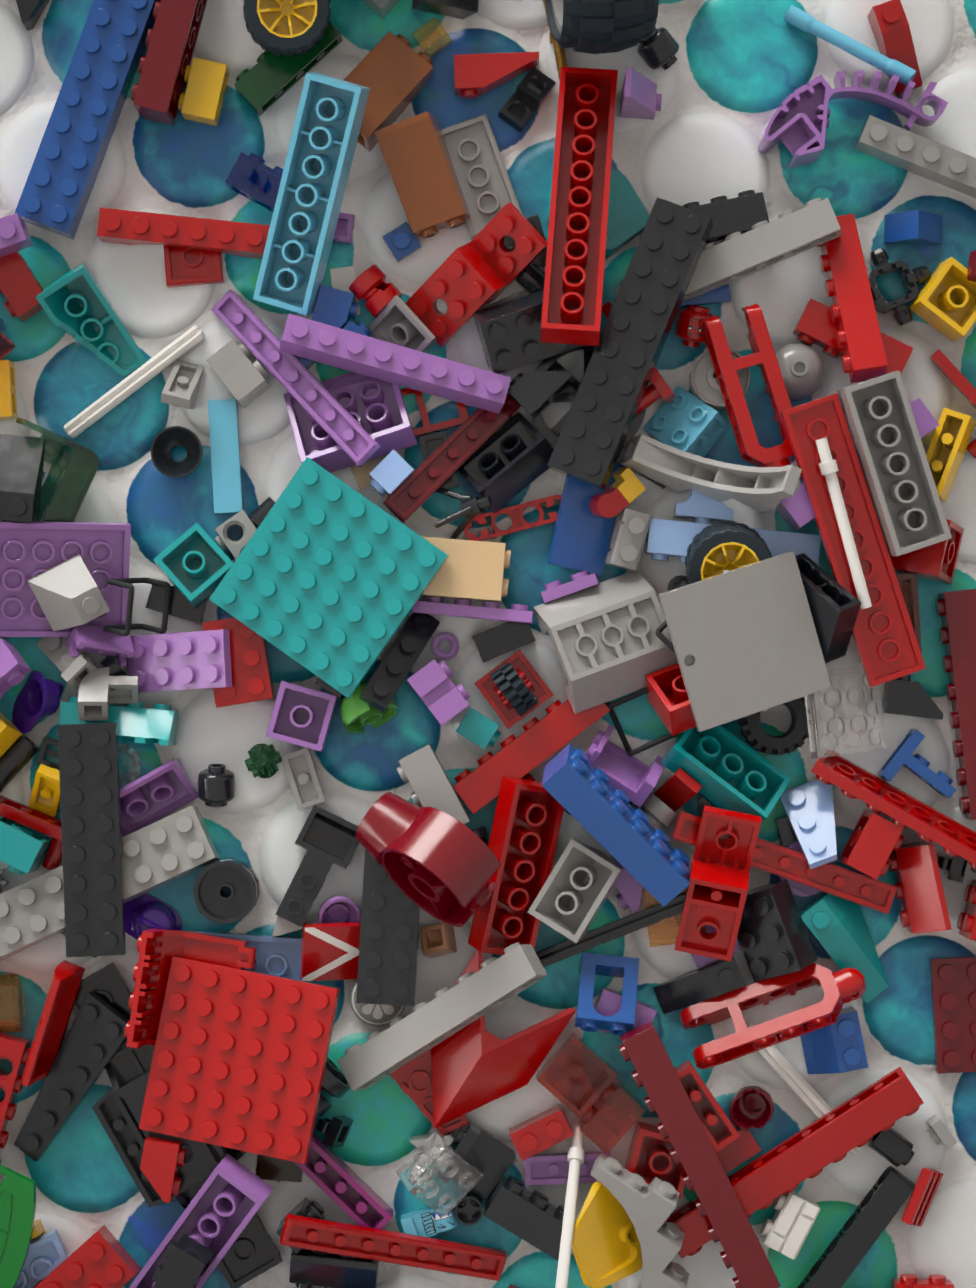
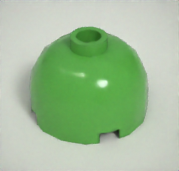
(358, 714)

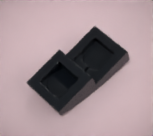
(527, 99)

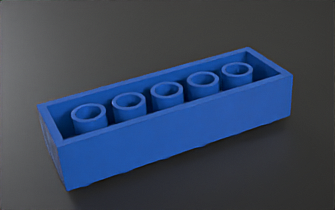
(617, 824)

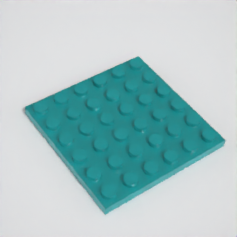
(328, 577)

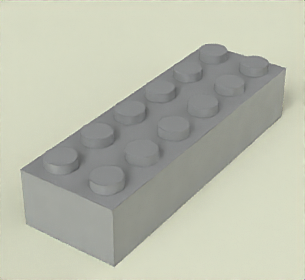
(894, 463)

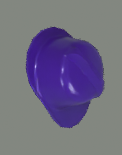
(36, 700)
(149, 913)

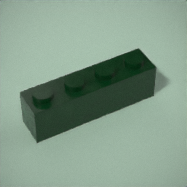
(277, 74)

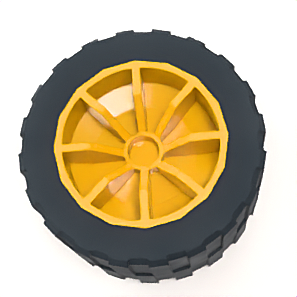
(286, 25)
(723, 548)

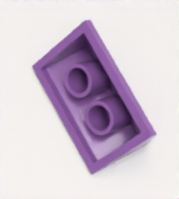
(155, 796)

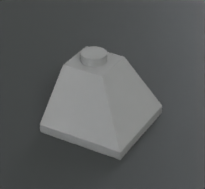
(68, 594)

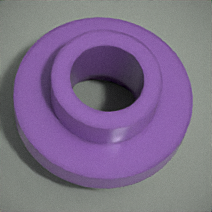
(445, 636)

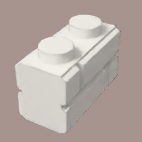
(789, 1223)

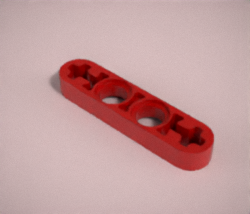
(516, 515)

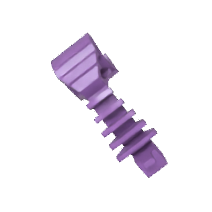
(805, 113)

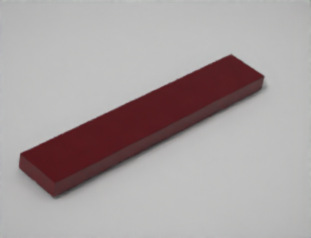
(447, 459)

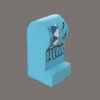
(427, 1222)

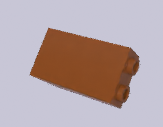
(394, 80)
(423, 174)

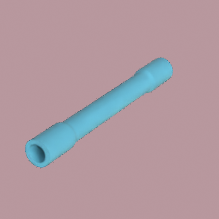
(809, 24)

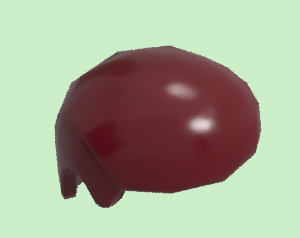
(751, 1108)

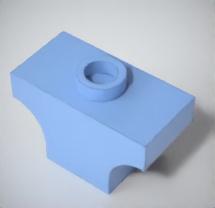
(703, 509)

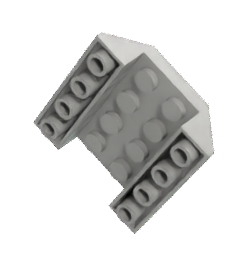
(606, 639)

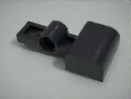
(327, 842)

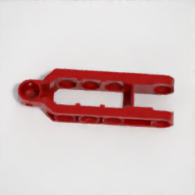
(731, 390)
(838, 989)

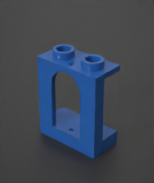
(607, 965)

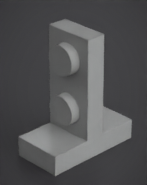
(72, 668)

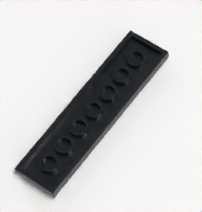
(91, 839)

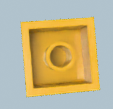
(948, 300)

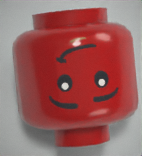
(689, 325)

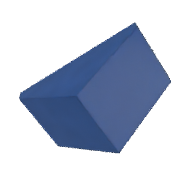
(913, 228)

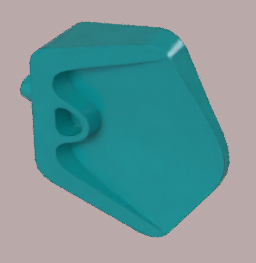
(625, 214)

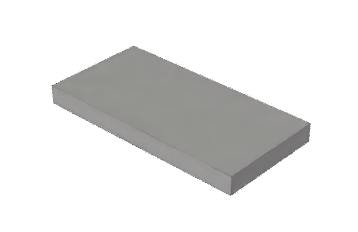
(479, 171)

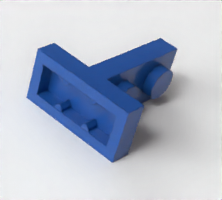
(916, 764)

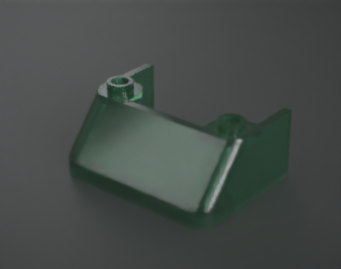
(68, 478)

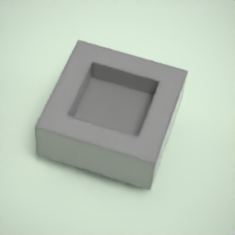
(939, 1132)

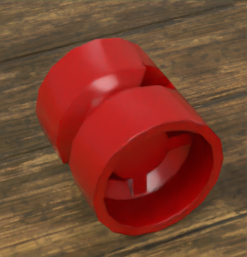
(373, 289)

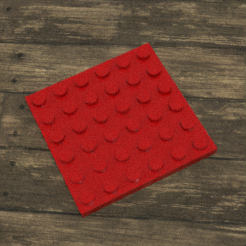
(239, 1059)

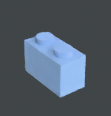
(390, 474)

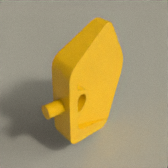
(605, 1240)

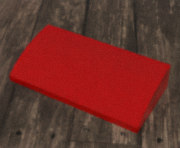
(53, 1021)

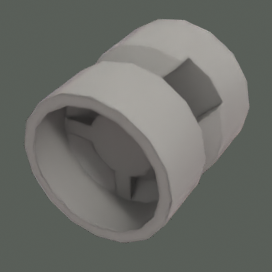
(658, 812)

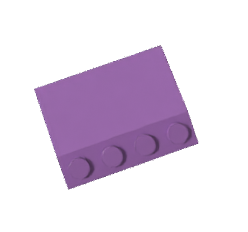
(371, 402)

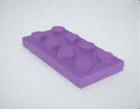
(181, 661)

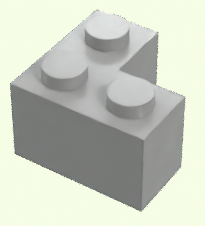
(238, 374)

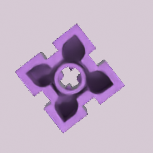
(439, 692)

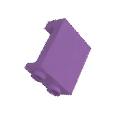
(624, 771)

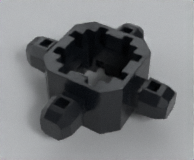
(910, 280)

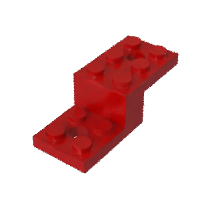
(476, 273)
(718, 883)

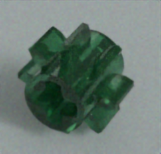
(263, 760)

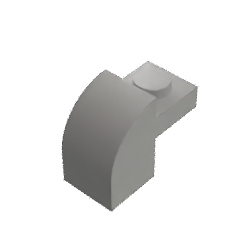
(100, 689)

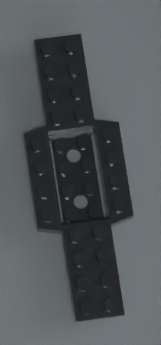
(121, 1115)

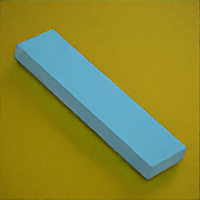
(225, 456)

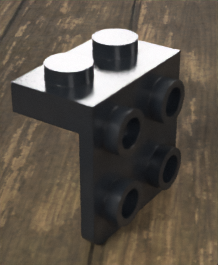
(485, 1154)

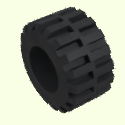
(777, 744)

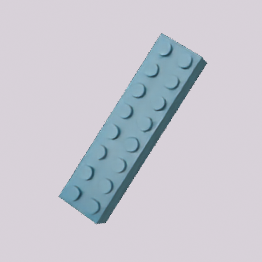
(311, 192)

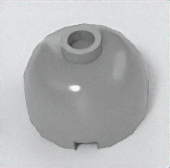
(800, 369)

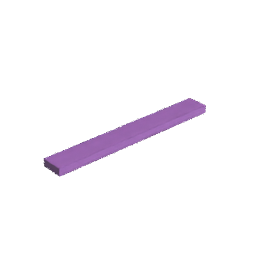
(296, 378)

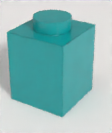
(479, 729)

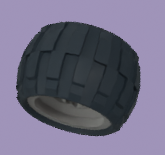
(601, 24)

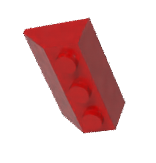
(920, 888)

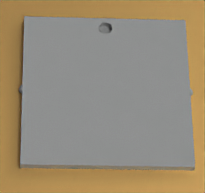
(745, 640)

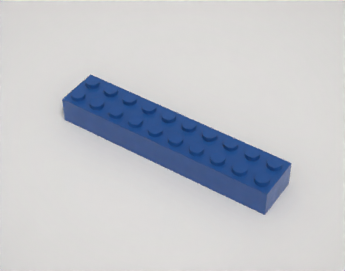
(86, 114)

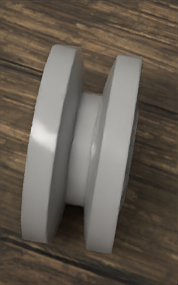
(706, 387)

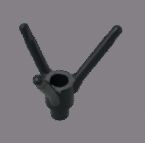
(469, 508)

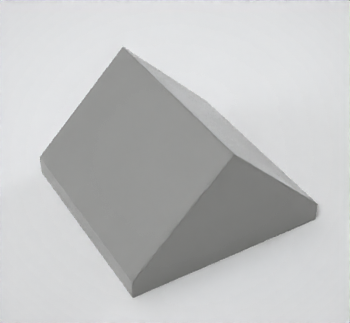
(402, 327)

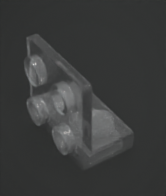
(438, 1175)

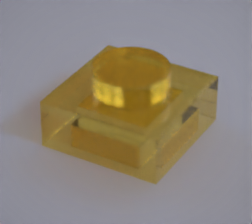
(432, 37)

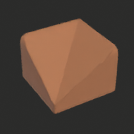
(438, 940)

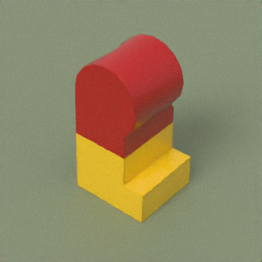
(617, 495)

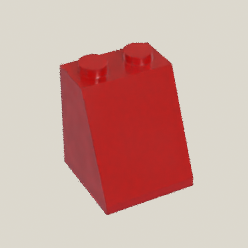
(934, 561)

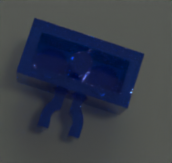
(255, 180)

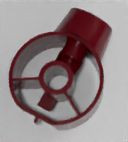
(430, 857)

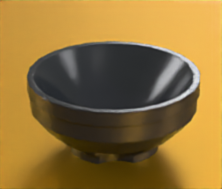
(166, 441)

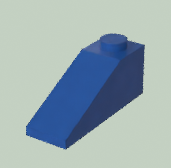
(334, 309)

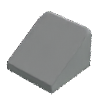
(283, 926)

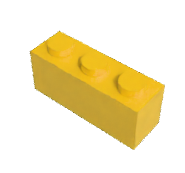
(948, 449)

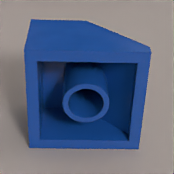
(836, 1046)

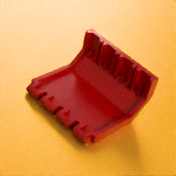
(153, 969)

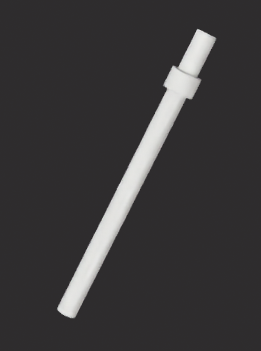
(829, 468)
(575, 1157)

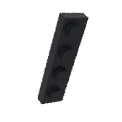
(399, 660)

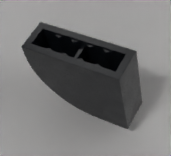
(831, 608)

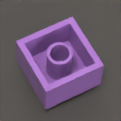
(302, 716)

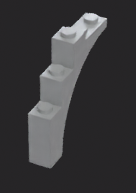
(679, 470)
(648, 1210)

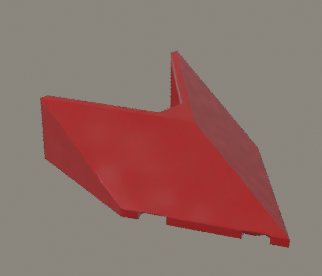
(480, 1067)

